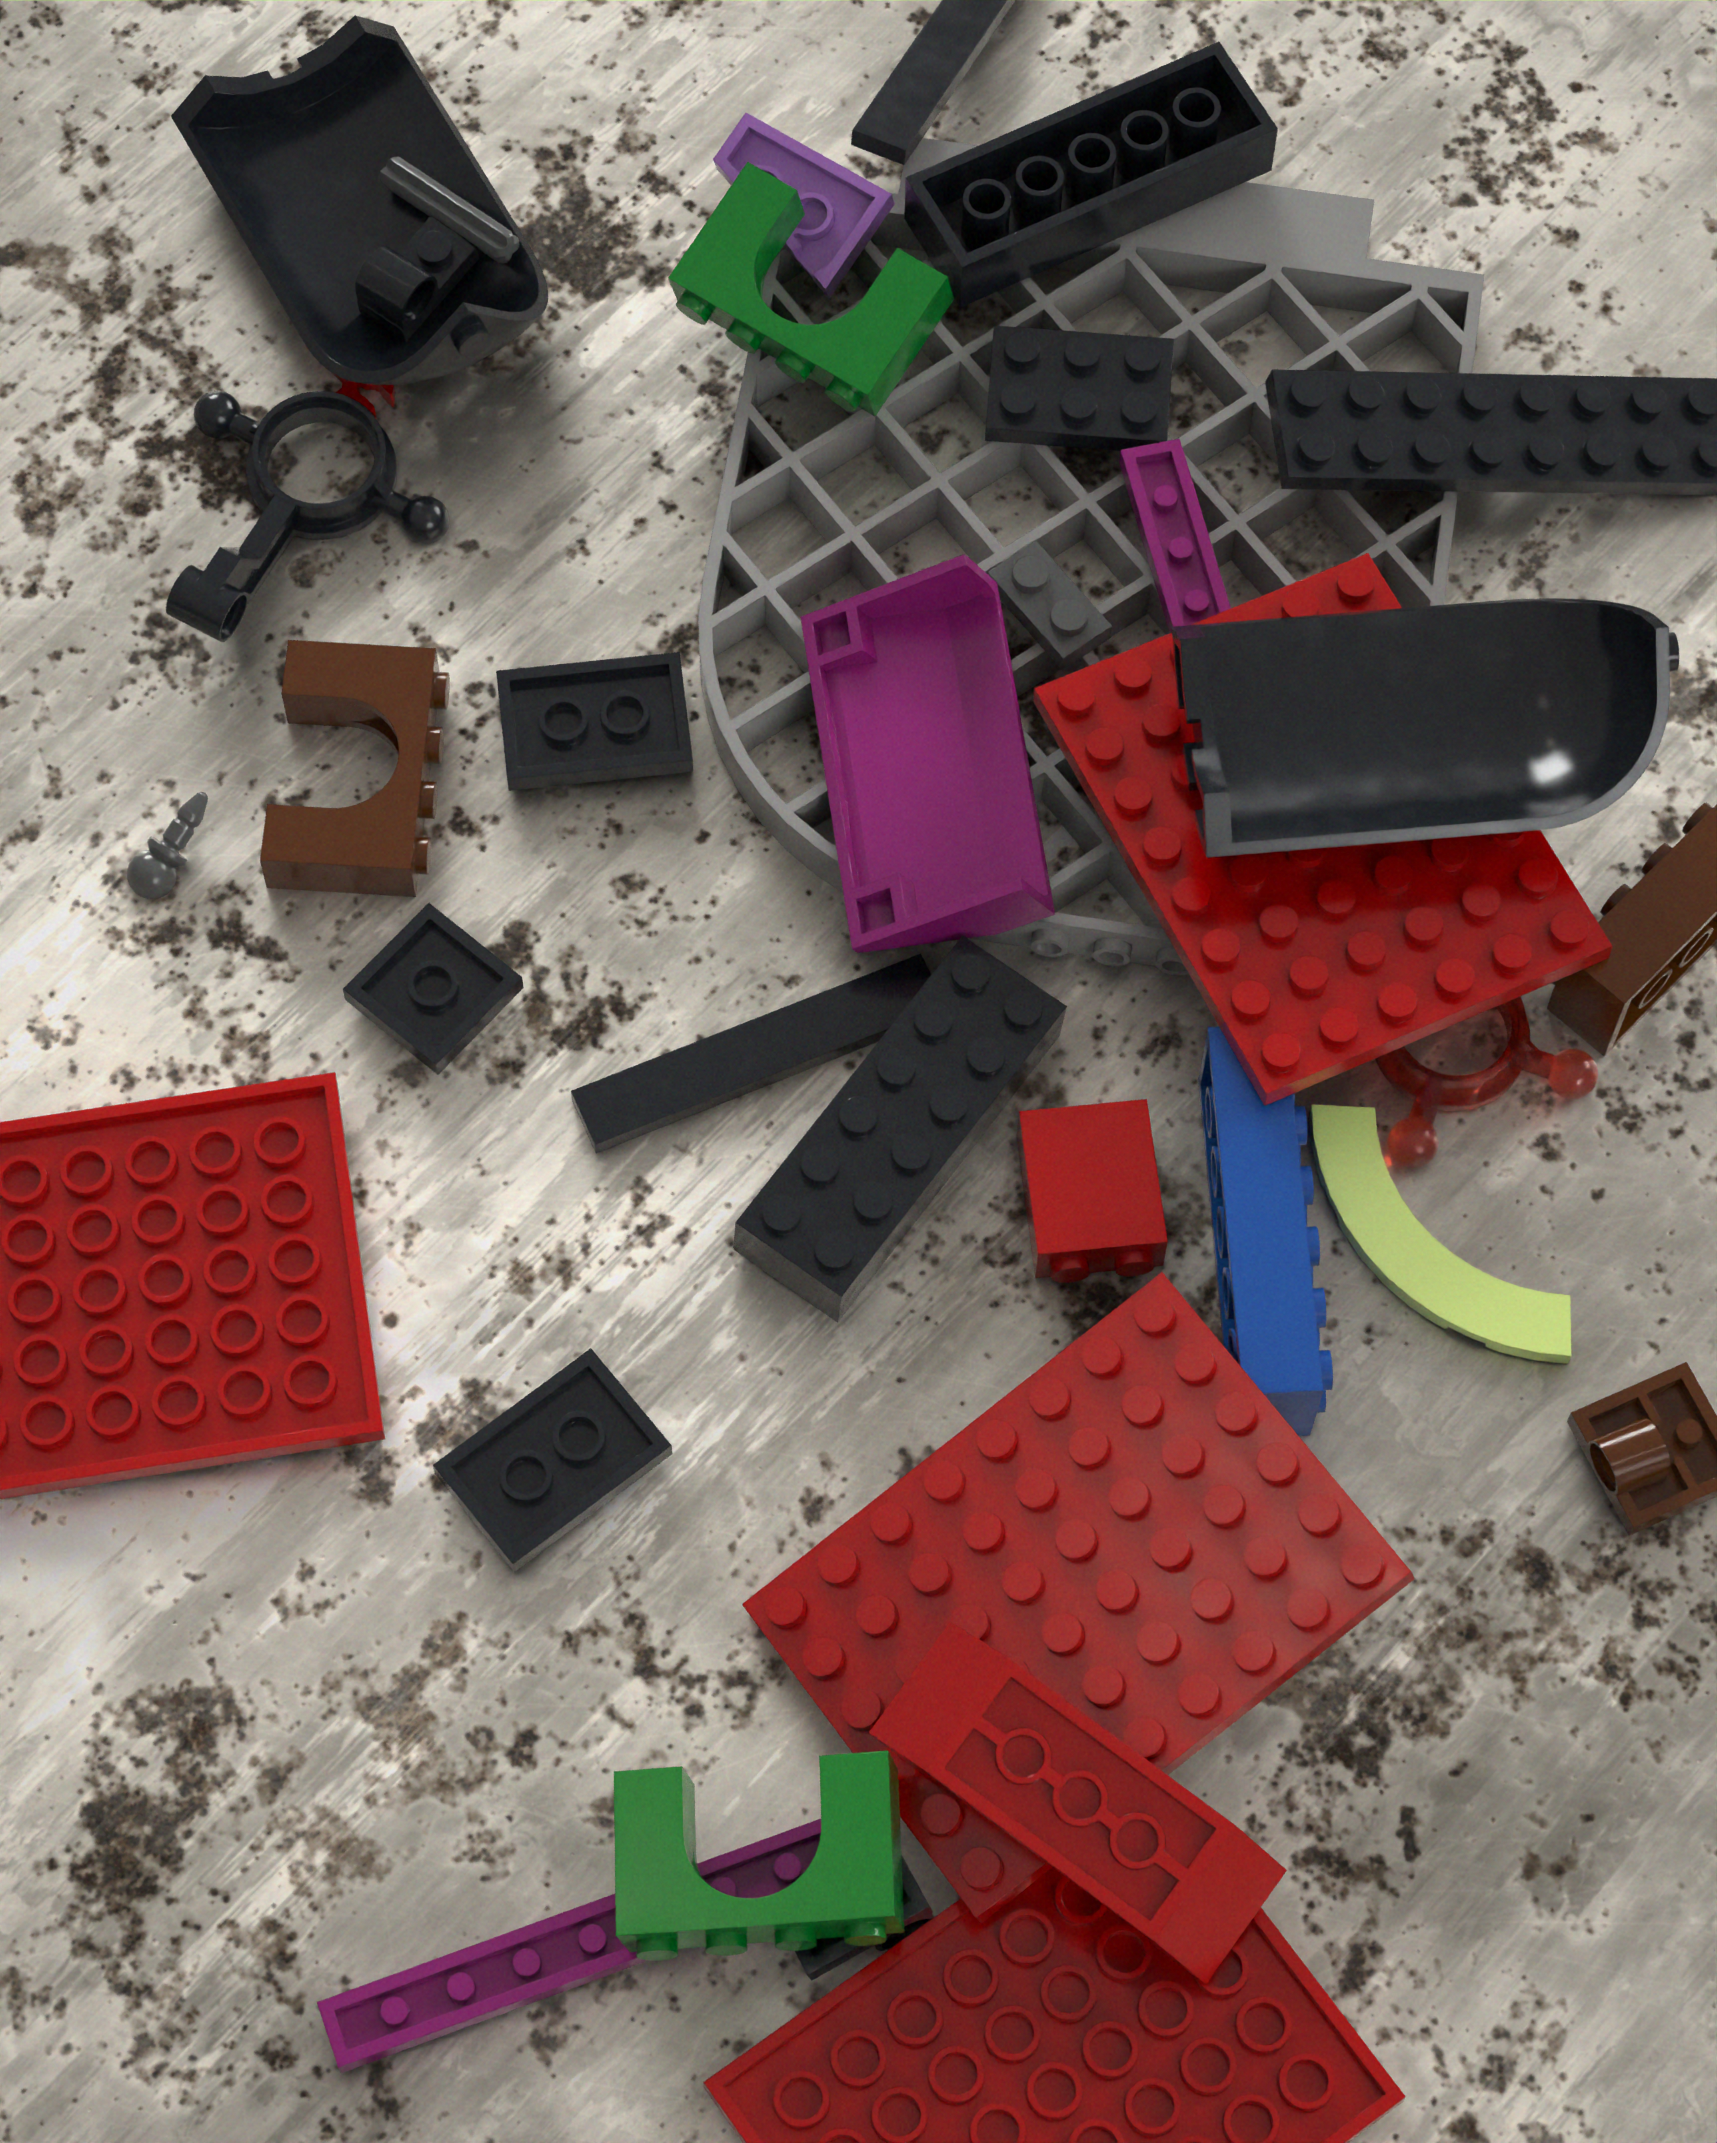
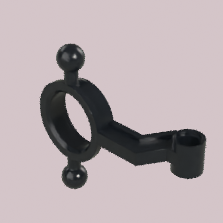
(219, 595)

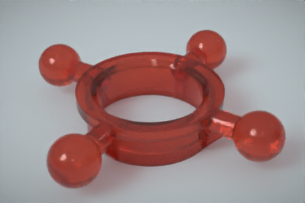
(1415, 1141)

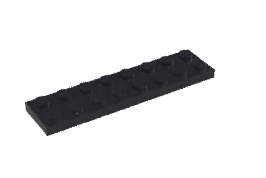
(1493, 432)

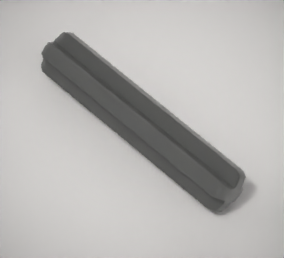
(449, 209)

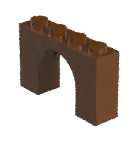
(380, 841)

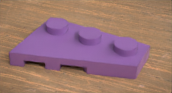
(837, 203)

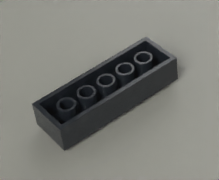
(1089, 173)
(899, 1128)

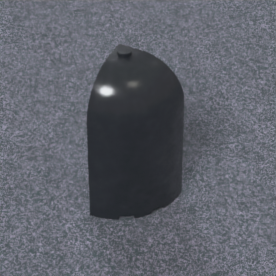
(304, 189)
(1418, 720)

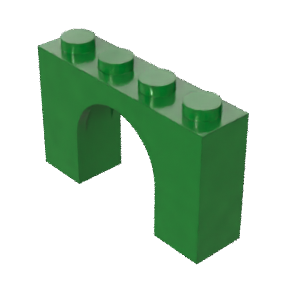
(853, 356)
(845, 1892)

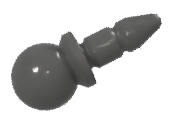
(154, 871)

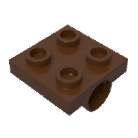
(1652, 1447)

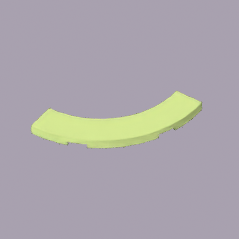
(1413, 1261)

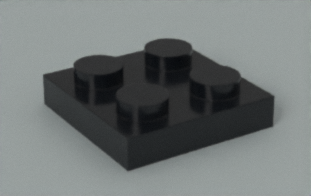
(433, 988)

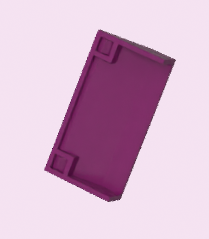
(926, 761)

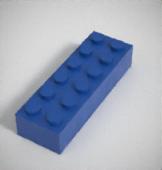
(1263, 1237)

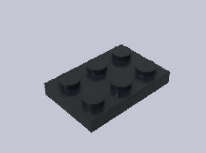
(1078, 388)
(594, 721)
(552, 1459)

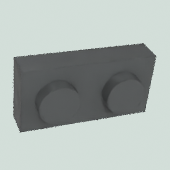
(1050, 605)

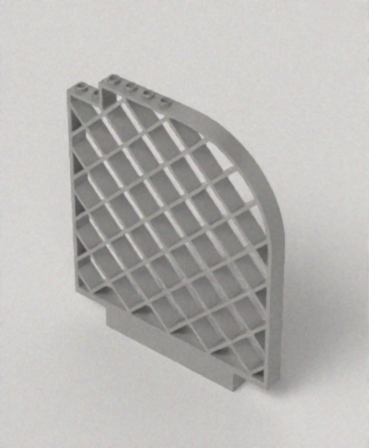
(1255, 242)

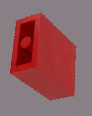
(1091, 1190)

